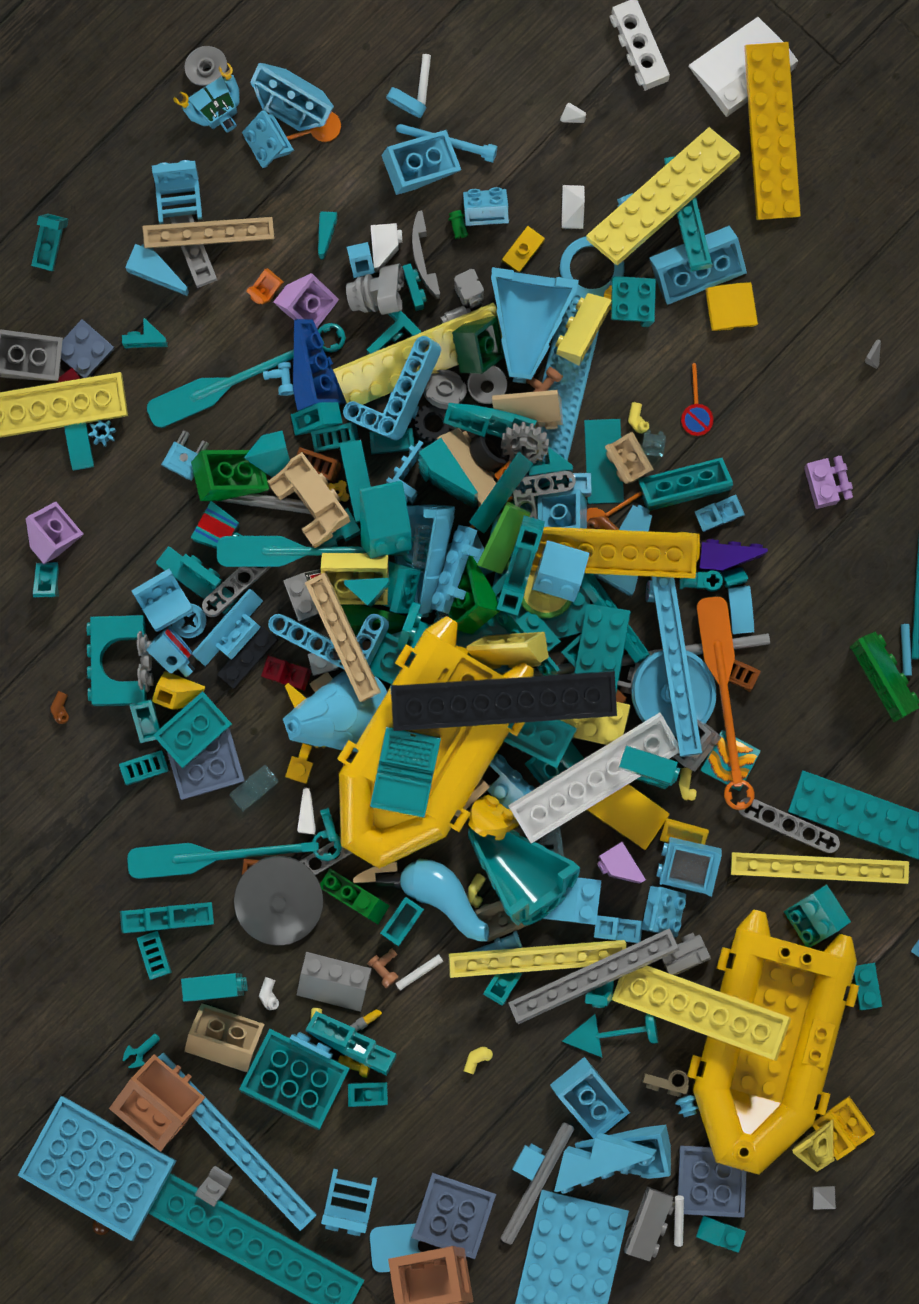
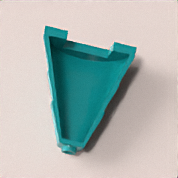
(524, 875)

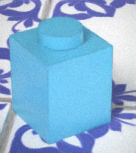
(360, 259)
(529, 1161)

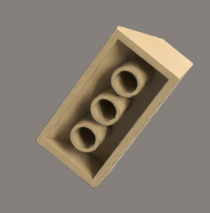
(459, 445)

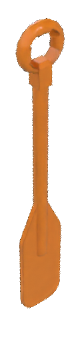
(719, 659)

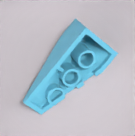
(652, 1137)

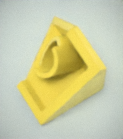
(817, 1147)

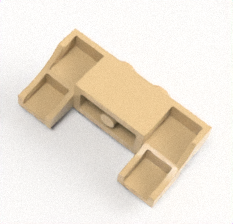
(312, 489)

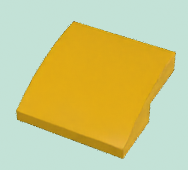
(731, 306)
(849, 1127)

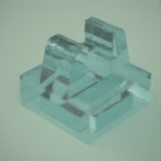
(653, 444)

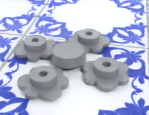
(144, 677)

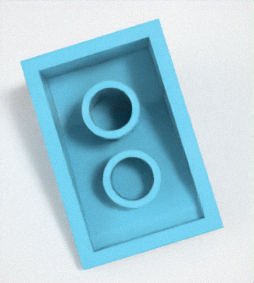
(420, 161)
(580, 903)
(589, 1098)

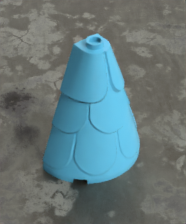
(529, 316)
(441, 520)
(332, 715)

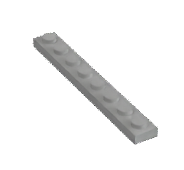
(593, 976)

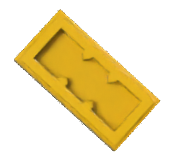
(523, 249)
(683, 831)

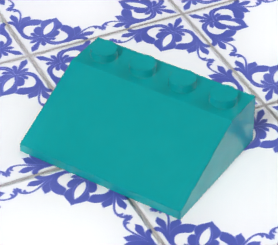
(445, 473)
(294, 1079)

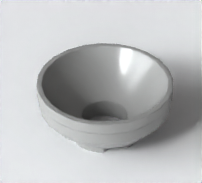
(493, 375)

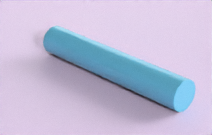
(906, 649)

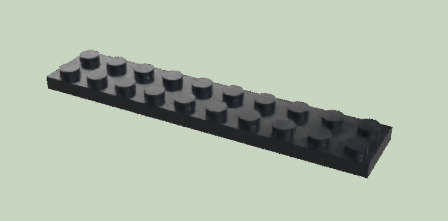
(503, 700)

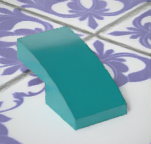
(79, 446)

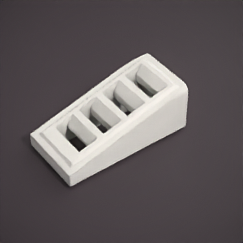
(306, 818)

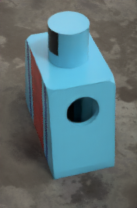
(171, 652)

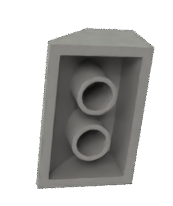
(333, 981)
(649, 1224)

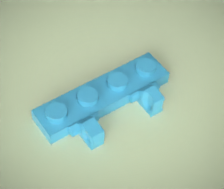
(454, 568)

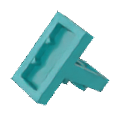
(48, 241)
(394, 333)

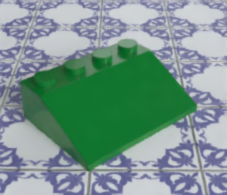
(884, 676)

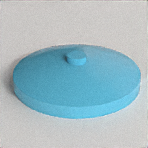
(652, 692)

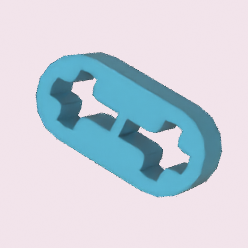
(406, 102)

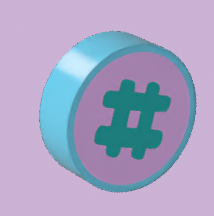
(650, 597)

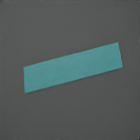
(605, 483)
(501, 492)

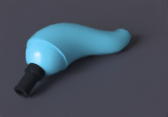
(438, 886)

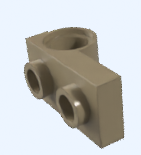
(656, 1082)

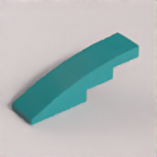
(483, 419)
(166, 917)
(350, 1043)

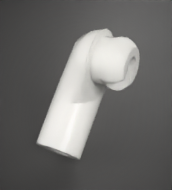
(267, 996)

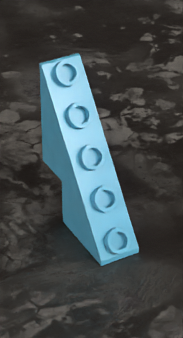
(606, 1157)

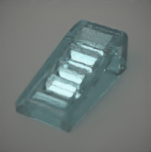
(427, 529)

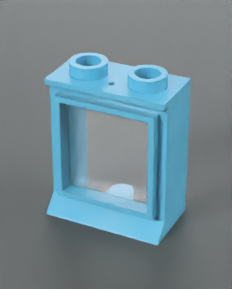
(689, 865)

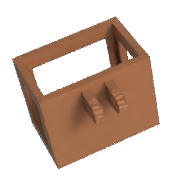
(157, 1102)
(431, 1277)

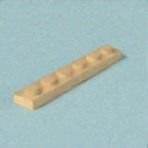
(208, 232)
(343, 637)

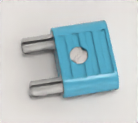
(179, 457)

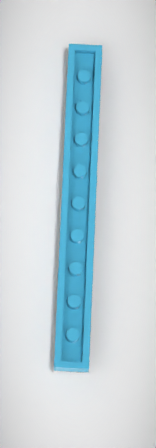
(677, 666)
(249, 1159)

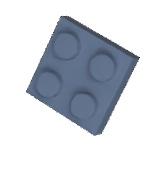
(85, 349)

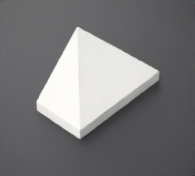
(573, 207)

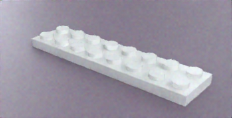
(589, 780)

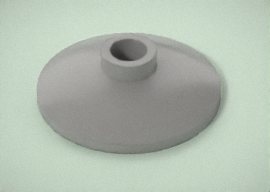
(203, 58)

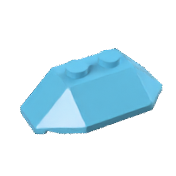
(290, 97)

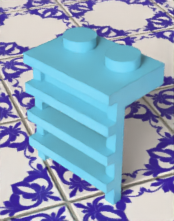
(177, 179)
(400, 474)
(340, 1217)

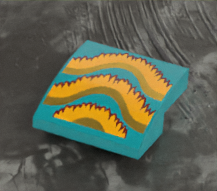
(718, 760)

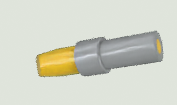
(363, 1022)

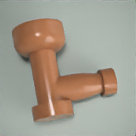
(552, 375)
(379, 963)

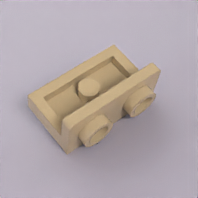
(628, 458)

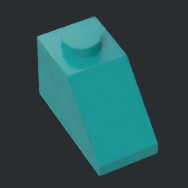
(316, 417)

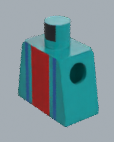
(214, 525)

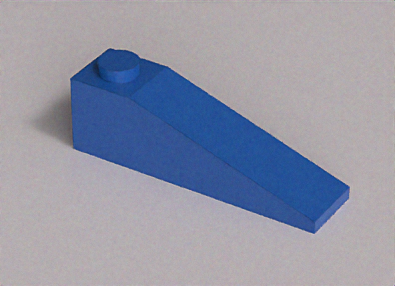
(312, 370)

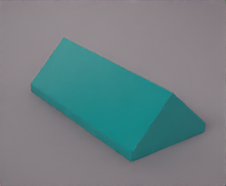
(685, 484)

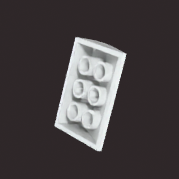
(724, 69)

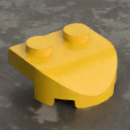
(491, 818)

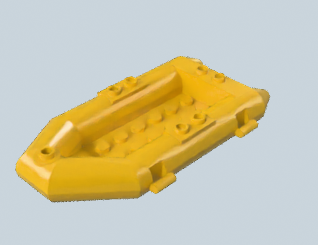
(461, 760)
(759, 1104)

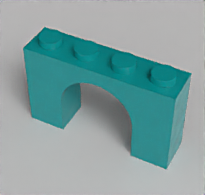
(520, 565)
(103, 633)
(651, 768)
(213, 987)

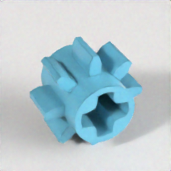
(102, 438)

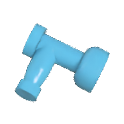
(283, 373)

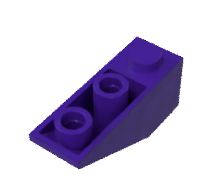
(725, 557)

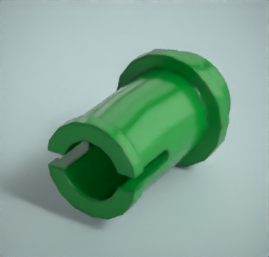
(458, 224)

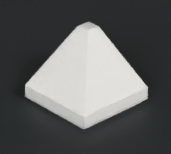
(573, 114)

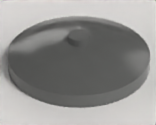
(278, 900)

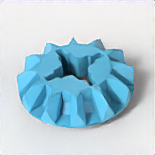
(190, 631)

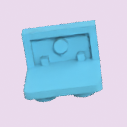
(162, 600)

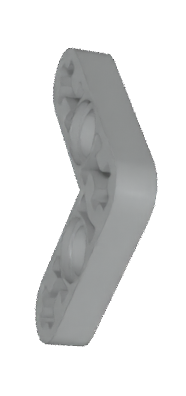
(529, 496)

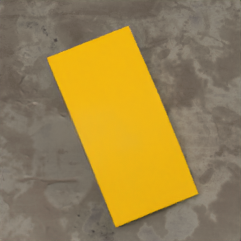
(631, 815)

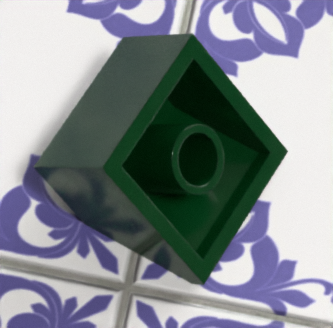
(478, 345)

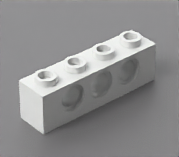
(631, 12)

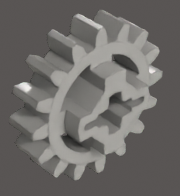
(526, 441)

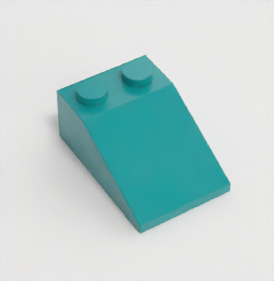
(384, 520)

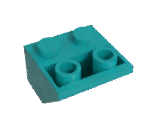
(817, 916)

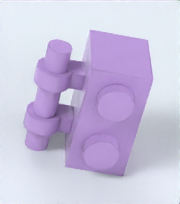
(822, 481)

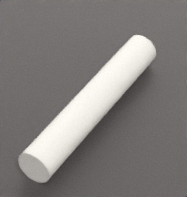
(424, 74)
(419, 972)
(679, 1218)

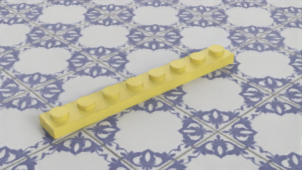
(820, 868)
(531, 958)

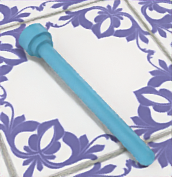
(486, 151)

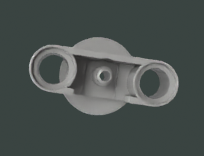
(377, 293)

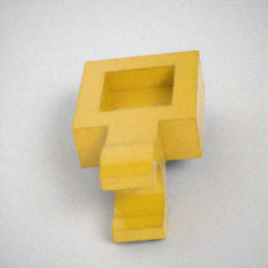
(300, 768)

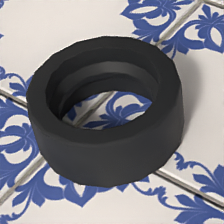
(484, 456)

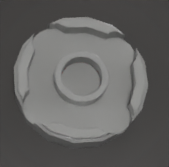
(444, 389)

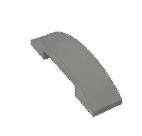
(196, 257)
(428, 280)

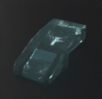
(254, 788)

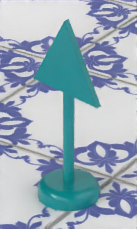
(588, 1038)

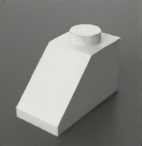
(384, 243)

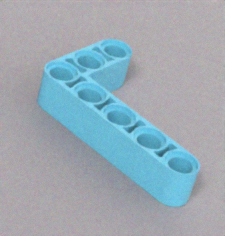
(400, 394)
(327, 650)

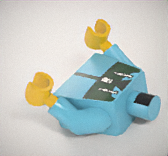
(214, 103)

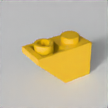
(175, 691)

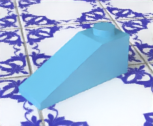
(149, 266)

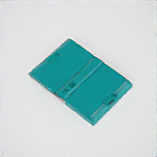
(405, 772)

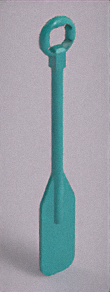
(207, 391)
(275, 551)
(189, 858)

